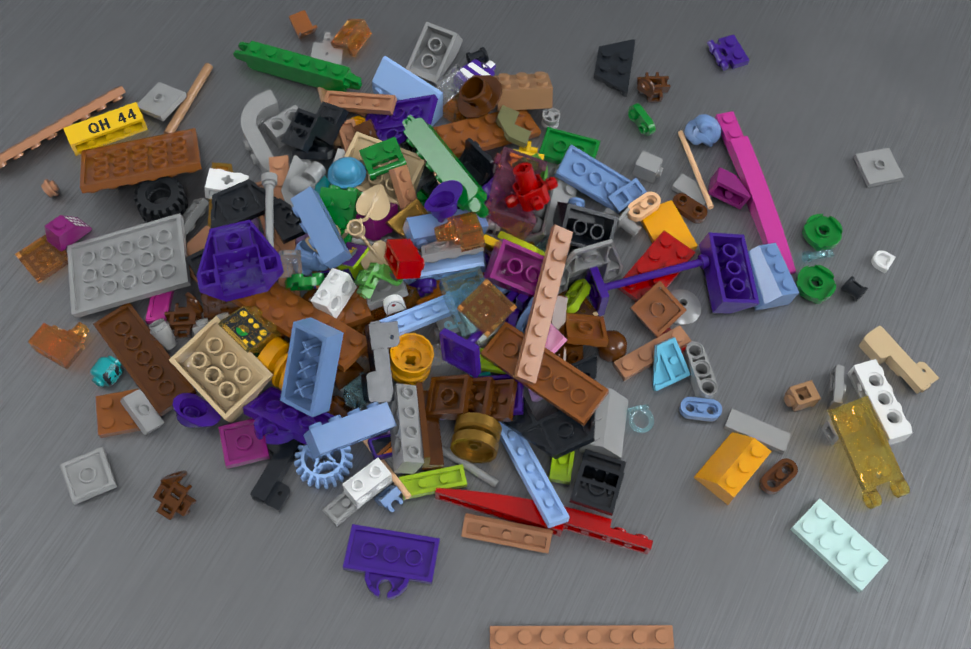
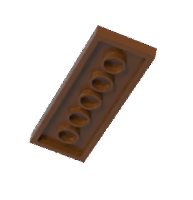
(143, 357)

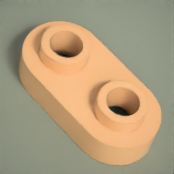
(642, 207)

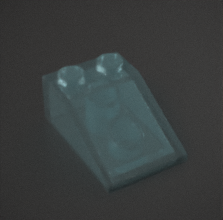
(455, 290)

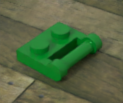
(382, 153)

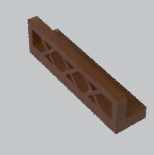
(430, 433)

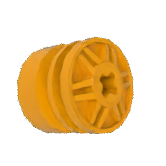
(411, 350)
(274, 359)

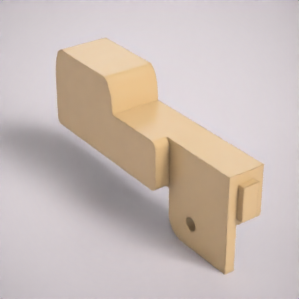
(883, 348)

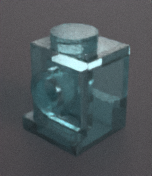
(353, 393)

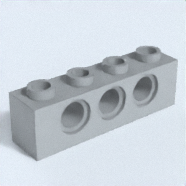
(406, 436)

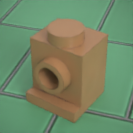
(806, 392)

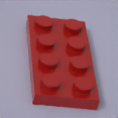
(662, 253)

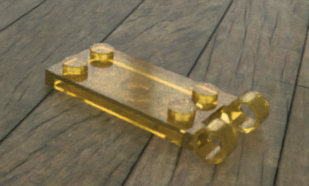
(868, 450)

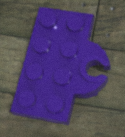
(392, 126)
(279, 418)
(390, 558)

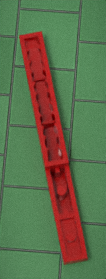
(525, 512)

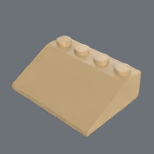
(414, 163)
(221, 370)

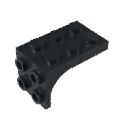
(475, 161)

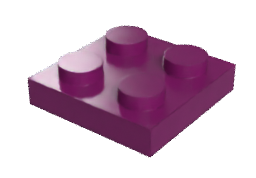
(241, 444)

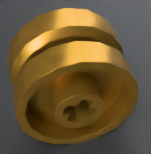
(476, 437)

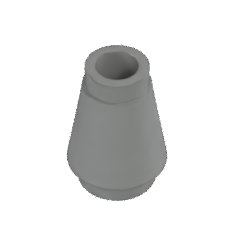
(162, 332)

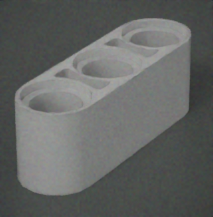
(700, 362)

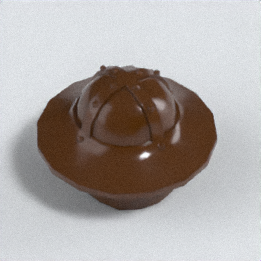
(479, 96)

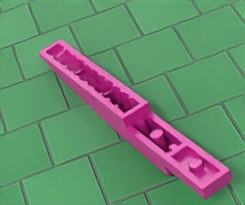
(751, 176)

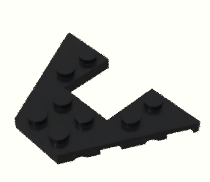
(247, 202)
(558, 432)

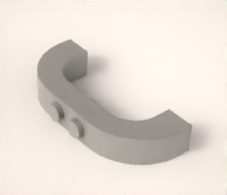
(253, 115)

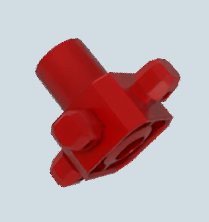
(530, 189)

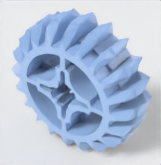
(317, 476)

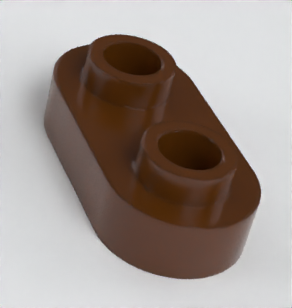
(689, 207)
(777, 477)

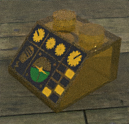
(249, 328)

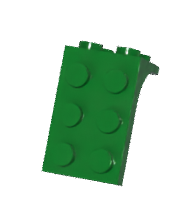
(341, 206)

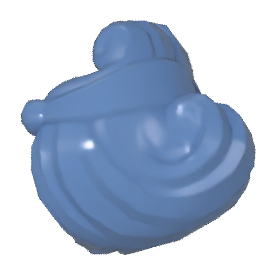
(703, 130)
(309, 259)

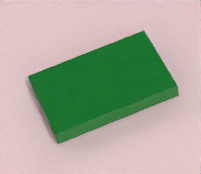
(558, 141)

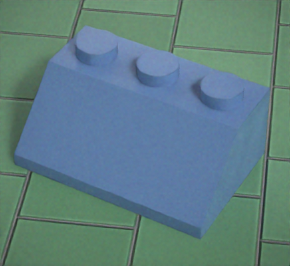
(771, 277)

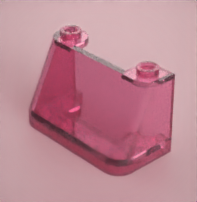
(512, 220)

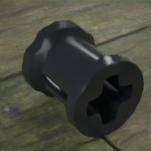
(481, 54)
(854, 288)

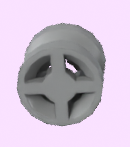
(554, 116)

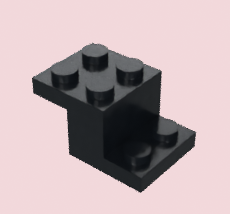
(319, 126)
(598, 482)

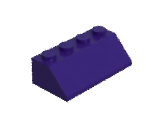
(729, 273)

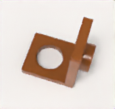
(302, 24)

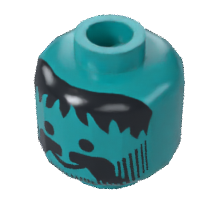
(106, 371)

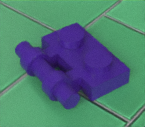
(732, 52)

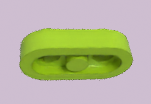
(577, 294)

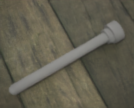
(269, 181)

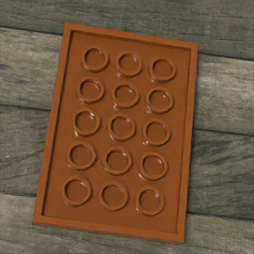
(139, 160)

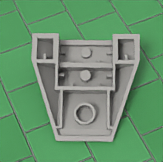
(600, 254)

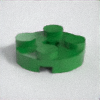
(815, 238)
(298, 282)
(813, 293)

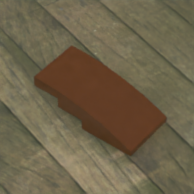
(463, 394)

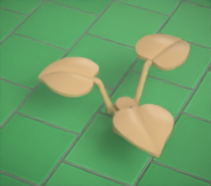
(372, 204)

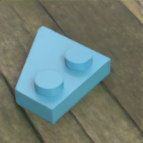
(668, 364)

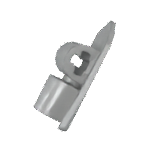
(300, 177)

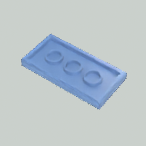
(590, 176)

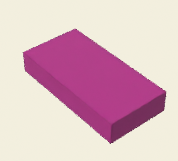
(158, 305)

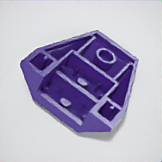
(237, 262)

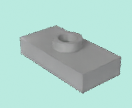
(836, 387)
(142, 412)

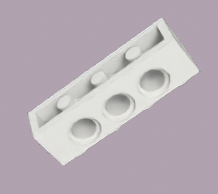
(871, 371)

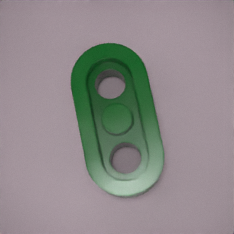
(641, 119)

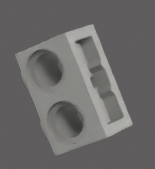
(278, 125)

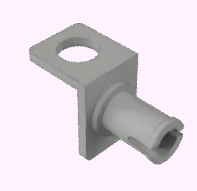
(624, 222)

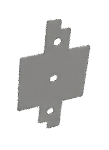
(320, 49)

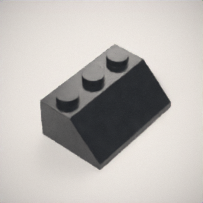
(586, 224)

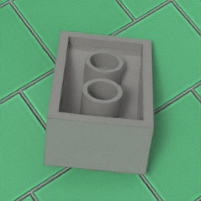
(434, 52)

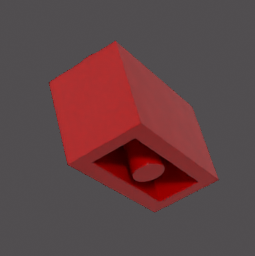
(403, 258)

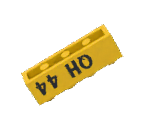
(105, 128)

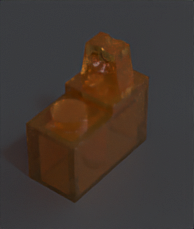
(463, 230)
(59, 344)

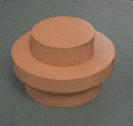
(50, 188)

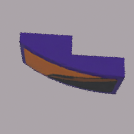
(381, 447)

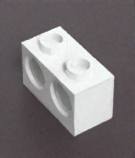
(334, 292)
(367, 483)

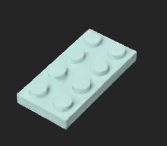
(839, 545)

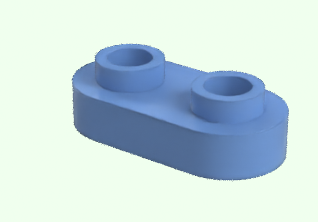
(700, 408)

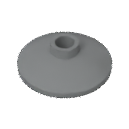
(692, 306)

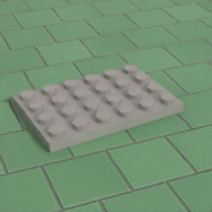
(128, 265)

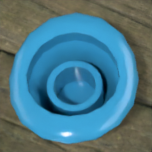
(346, 172)

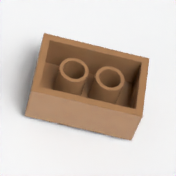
(525, 91)

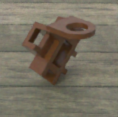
(646, 86)
(192, 311)
(171, 484)

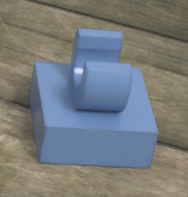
(388, 495)

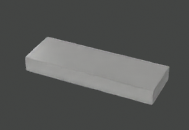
(765, 433)

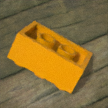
(732, 466)

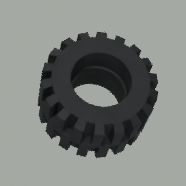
(150, 191)

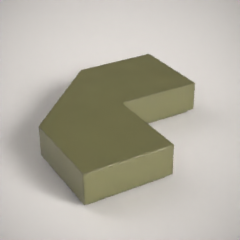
(513, 133)

